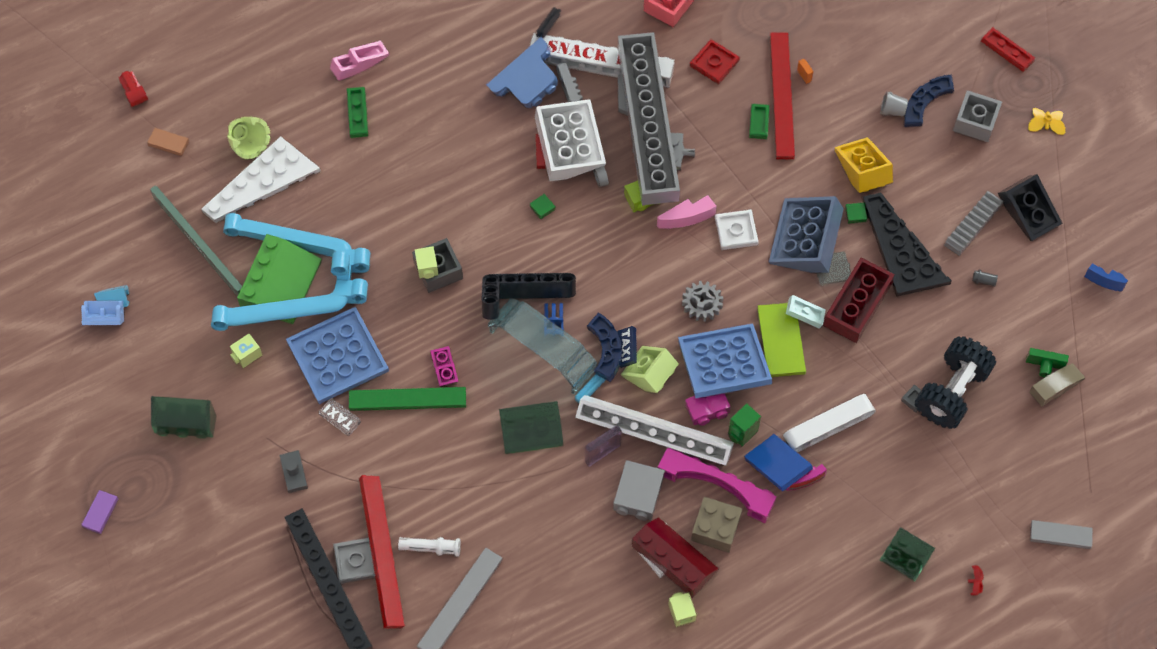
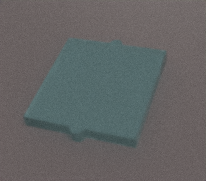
(838, 270)

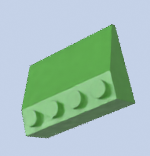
(279, 274)

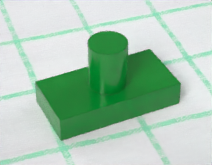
(1046, 360)

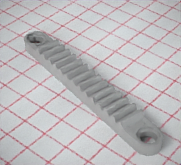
(572, 94)

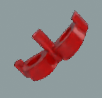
(978, 585)

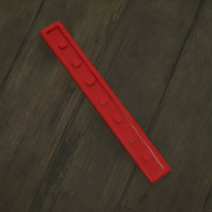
(782, 95)
(381, 552)

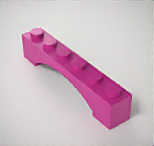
(679, 466)

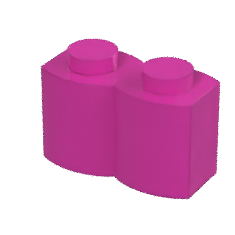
(707, 408)

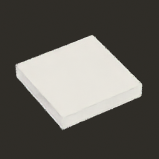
(736, 229)

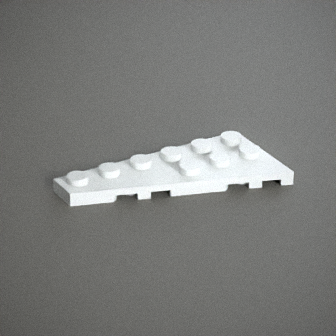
(264, 177)

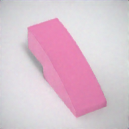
(358, 60)
(687, 214)

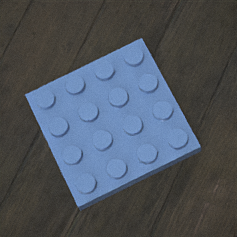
(337, 355)
(724, 360)

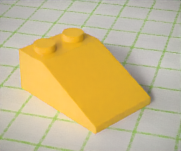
(865, 165)

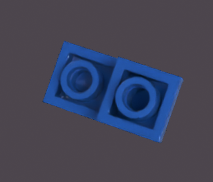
(1112, 281)

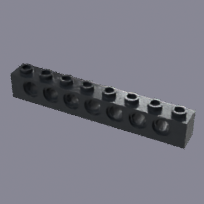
(327, 581)

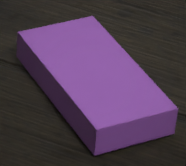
(100, 511)

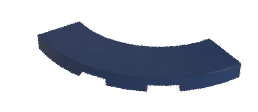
(923, 96)
(611, 346)

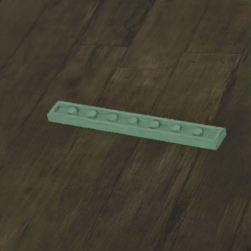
(196, 240)

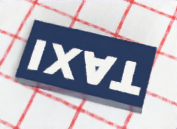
(629, 346)

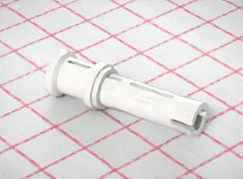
(439, 546)

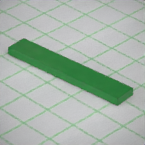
(407, 398)

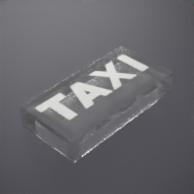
(339, 417)

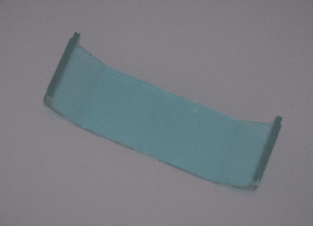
(546, 340)

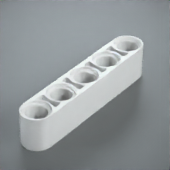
(829, 423)

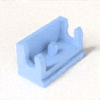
(102, 313)

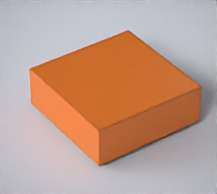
(805, 71)

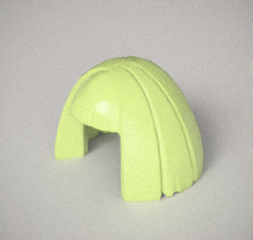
(248, 136)

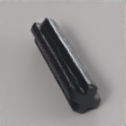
(548, 22)

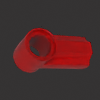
(133, 90)

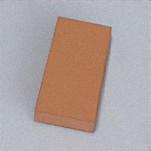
(168, 141)

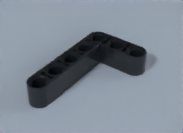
(523, 287)

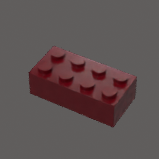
(858, 300)

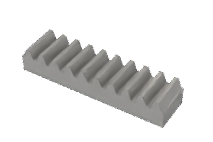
(973, 223)

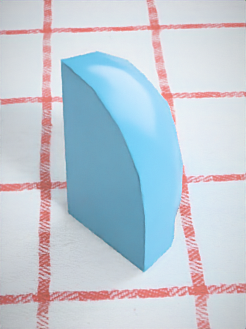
(114, 294)

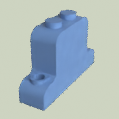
(527, 76)

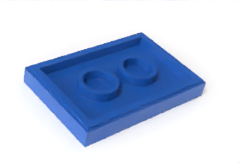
(778, 462)

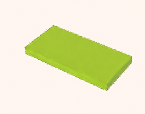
(781, 341)

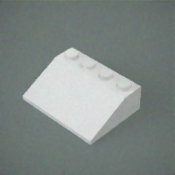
(569, 139)

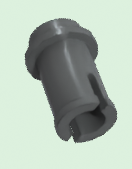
(984, 278)

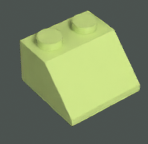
(652, 368)

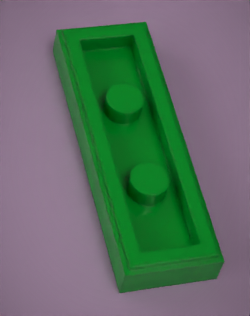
(357, 112)

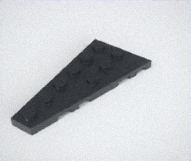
(902, 250)

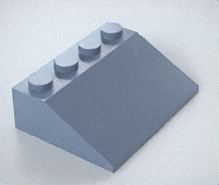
(807, 233)

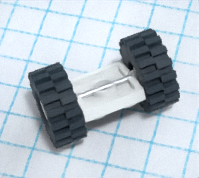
(945, 404)

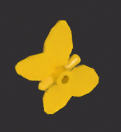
(1041, 119)

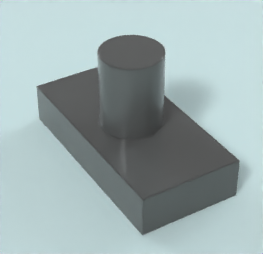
(293, 471)

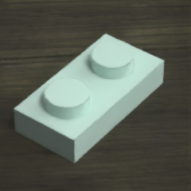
(805, 311)

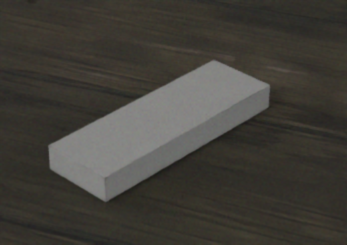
(1061, 534)

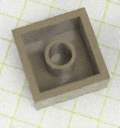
(716, 524)

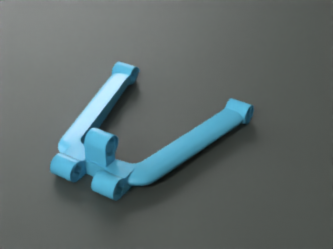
(344, 263)

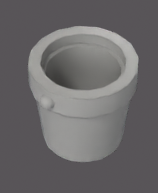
(893, 105)

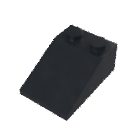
(1030, 207)

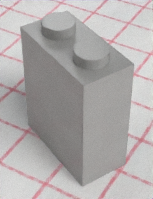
(638, 490)

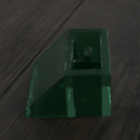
(907, 554)

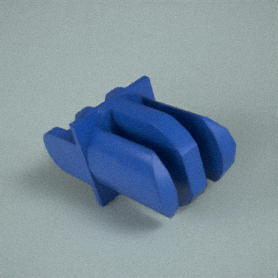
(555, 320)

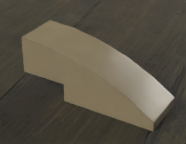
(1056, 384)

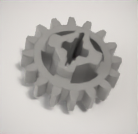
(702, 309)

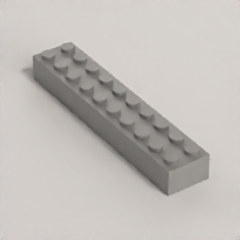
(648, 119)

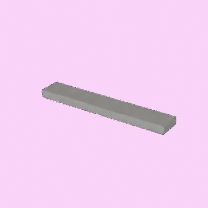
(461, 600)

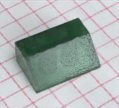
(182, 417)
(531, 427)

